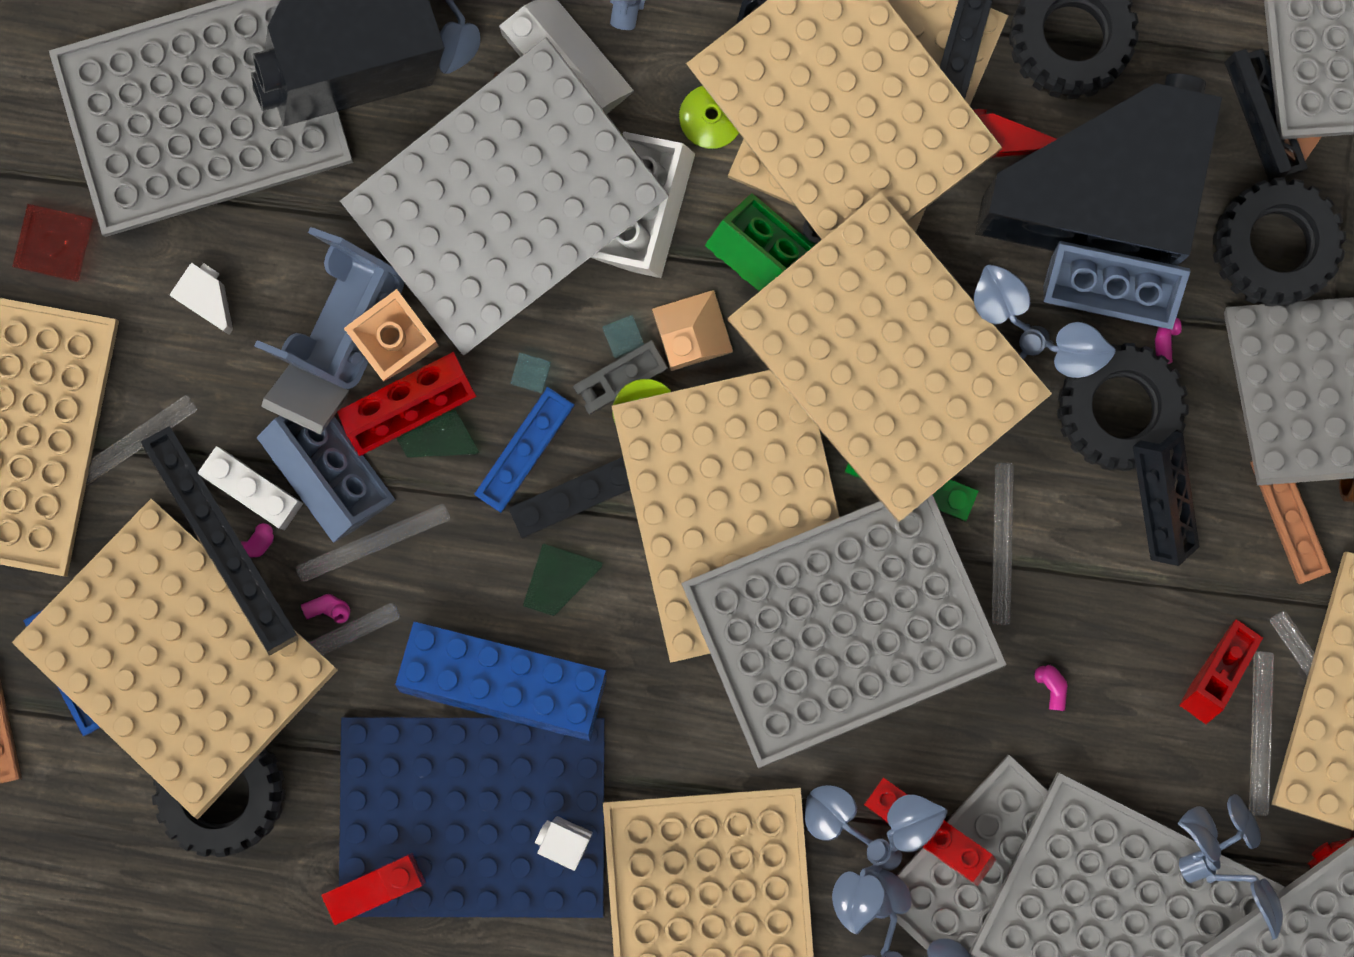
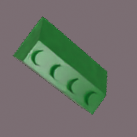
(757, 242)

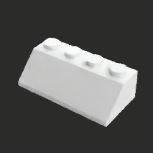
(551, 20)
(647, 242)

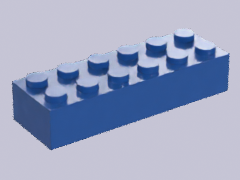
(501, 681)

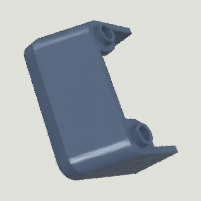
(359, 286)

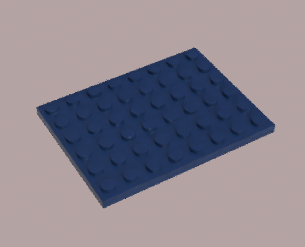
(470, 811)

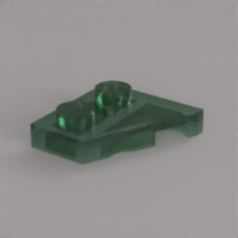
(439, 438)
(558, 578)

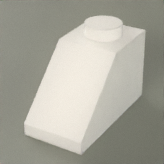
(204, 295)

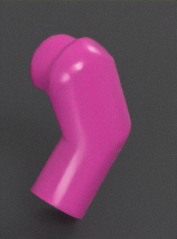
(1163, 340)
(259, 541)
(328, 605)
(1055, 683)

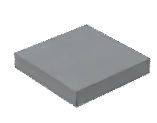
(305, 399)

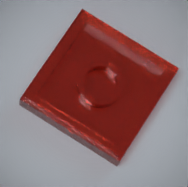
(52, 243)

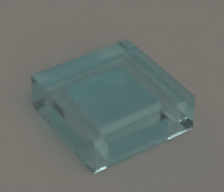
(623, 336)
(530, 373)

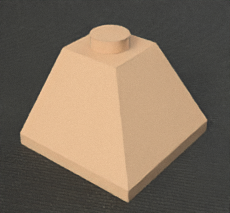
(692, 330)
(391, 336)

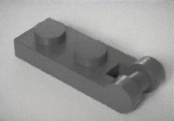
(639, 364)

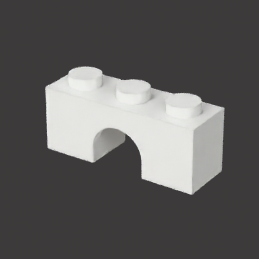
(250, 488)
(563, 842)

